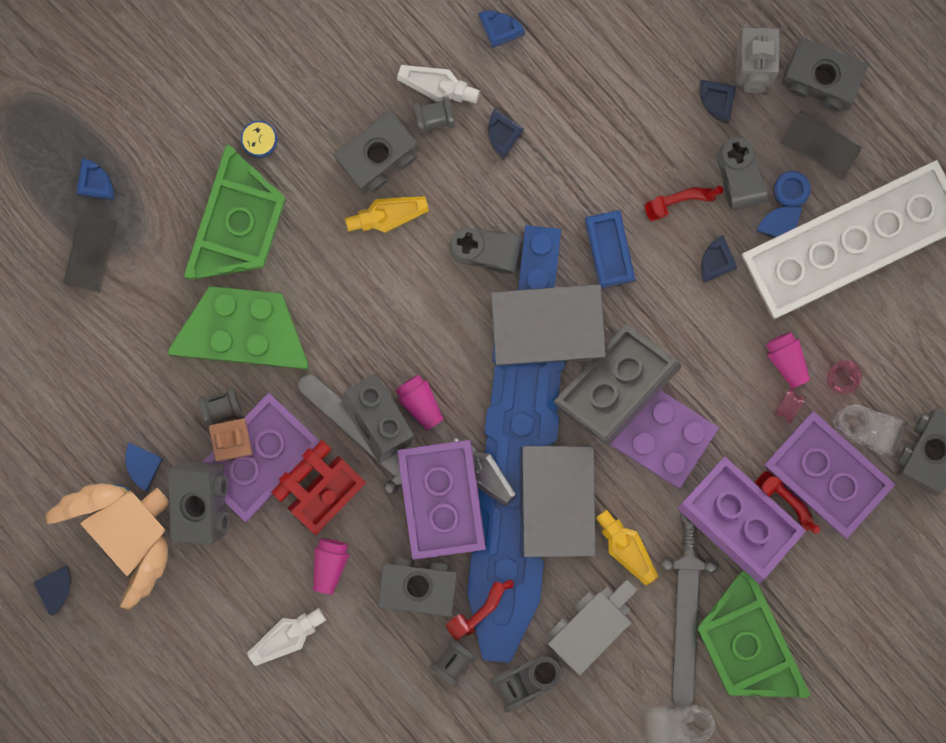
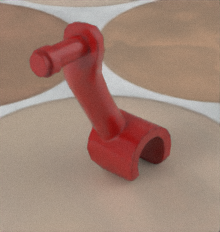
(658, 209)
(771, 484)
(461, 626)

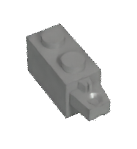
(757, 59)
(593, 628)

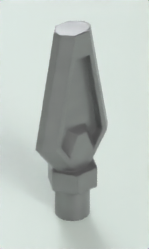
(490, 477)

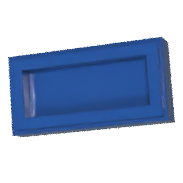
(610, 249)

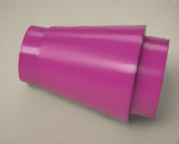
(788, 358)
(419, 401)
(329, 563)

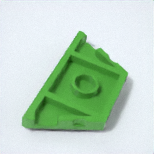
(236, 221)
(241, 329)
(749, 645)

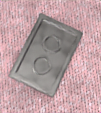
(548, 325)
(617, 388)
(557, 501)

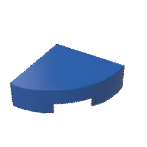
(500, 27)
(94, 181)
(779, 221)
(141, 465)

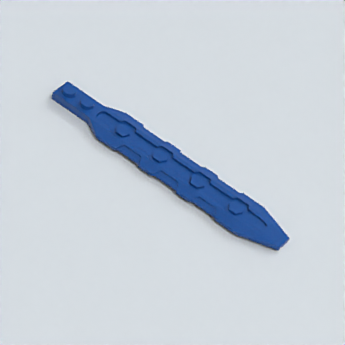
(518, 416)

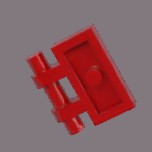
(326, 494)

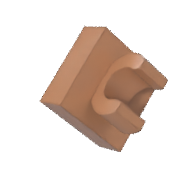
(230, 440)

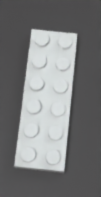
(850, 241)

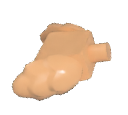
(123, 530)

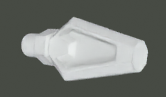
(437, 84)
(285, 637)

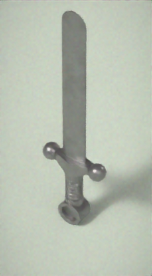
(332, 407)
(686, 613)

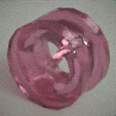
(833, 380)
(790, 405)

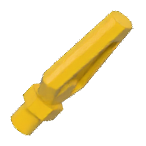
(388, 214)
(627, 548)

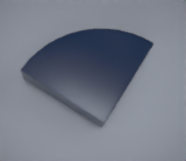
(717, 99)
(503, 133)
(717, 260)
(54, 589)

